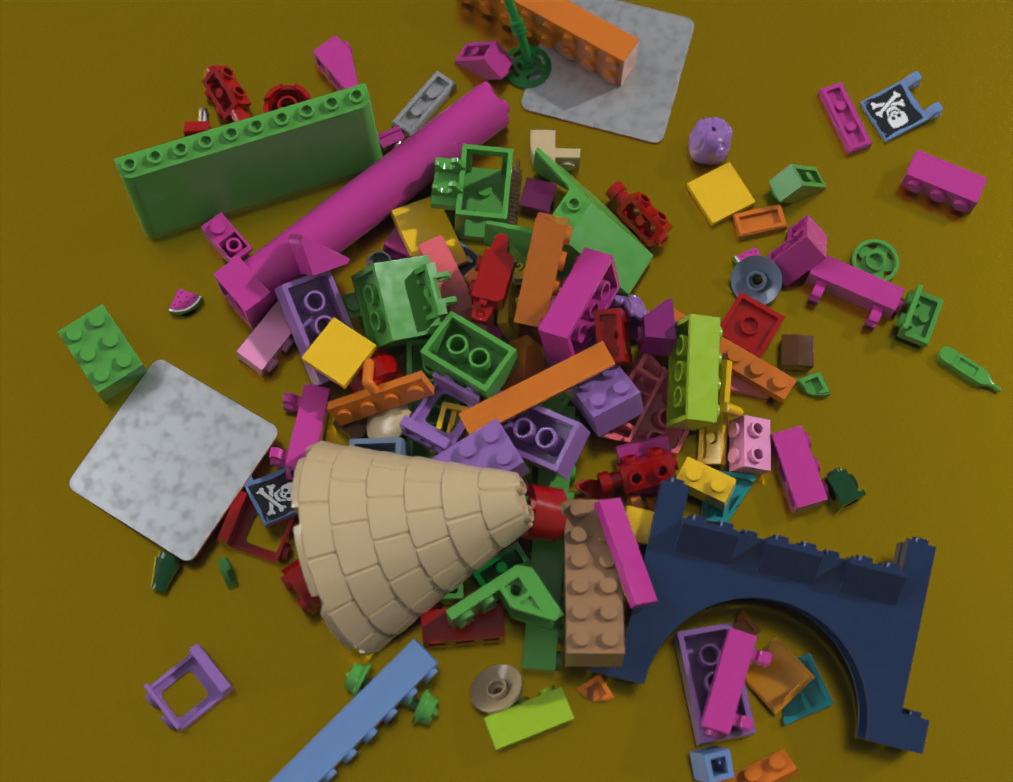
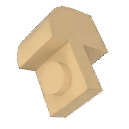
(545, 140)

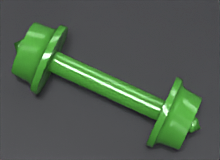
(424, 708)

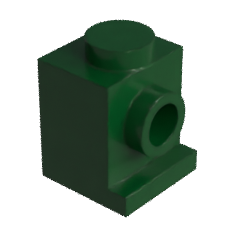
(843, 488)

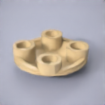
(387, 423)

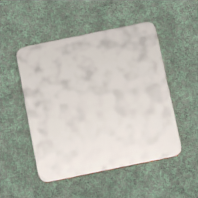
(645, 98)
(173, 459)

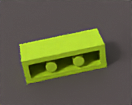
(529, 718)

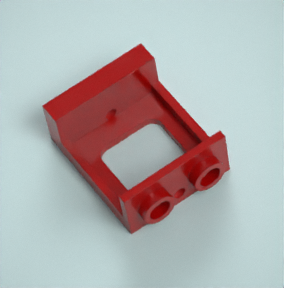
(614, 331)
(237, 527)

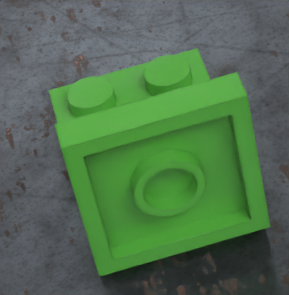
(531, 606)

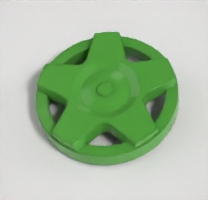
(876, 260)

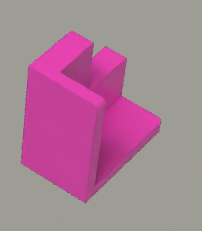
(801, 251)

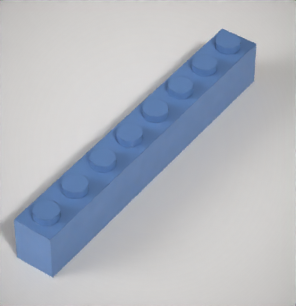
(361, 716)

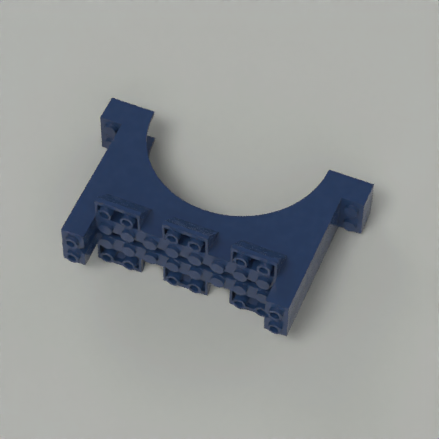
(861, 605)

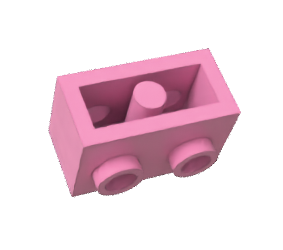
(749, 445)

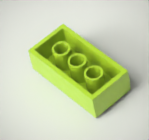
(694, 373)

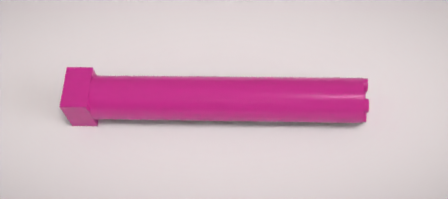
(363, 200)

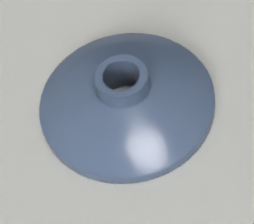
(754, 265)

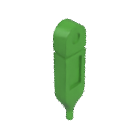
(965, 368)

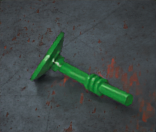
(528, 52)

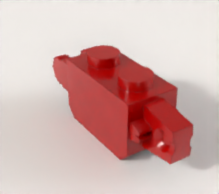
(492, 281)

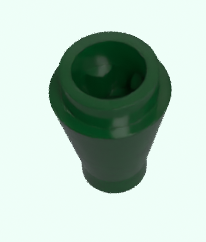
(164, 570)

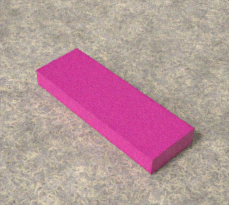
(844, 118)

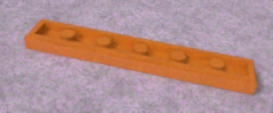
(538, 388)

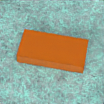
(759, 221)

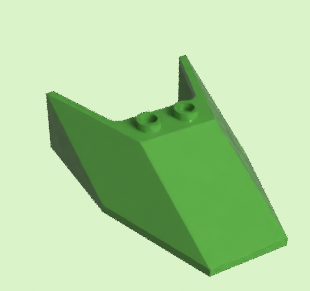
(592, 225)

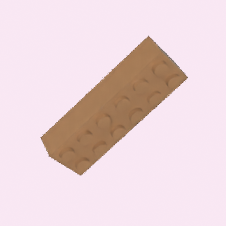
(590, 591)

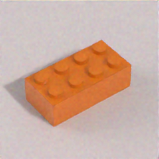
(541, 268)

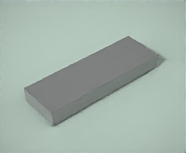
(424, 103)

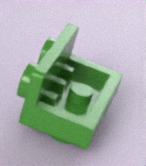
(920, 316)

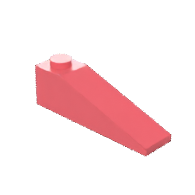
(456, 286)

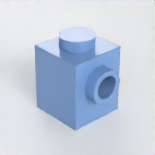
(711, 764)

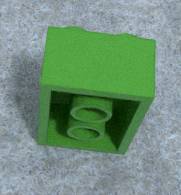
(103, 353)
(470, 356)

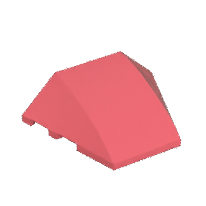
(652, 383)

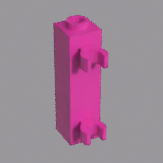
(855, 287)
(308, 426)
(728, 682)

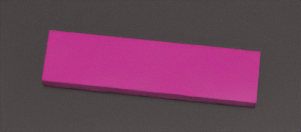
(625, 552)

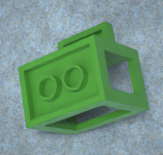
(473, 191)
(401, 300)

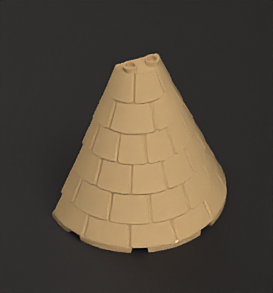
(396, 534)

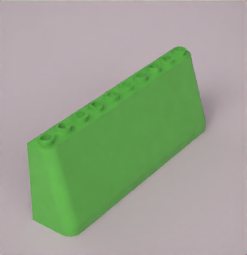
(251, 162)

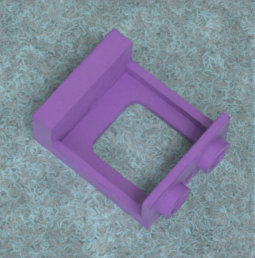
(428, 435)
(209, 676)

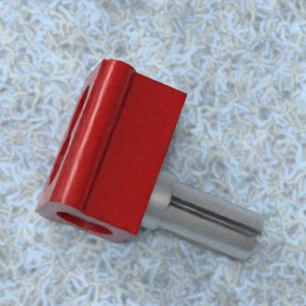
(201, 125)

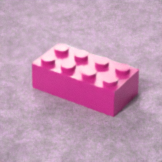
(571, 319)

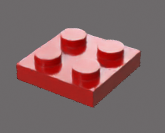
(751, 324)

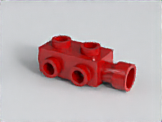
(226, 93)
(641, 223)
(645, 466)

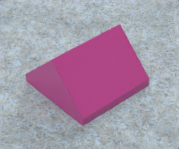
(314, 257)

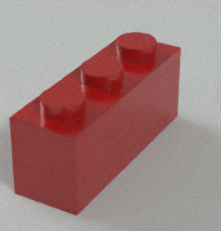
(484, 628)

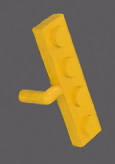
(713, 438)

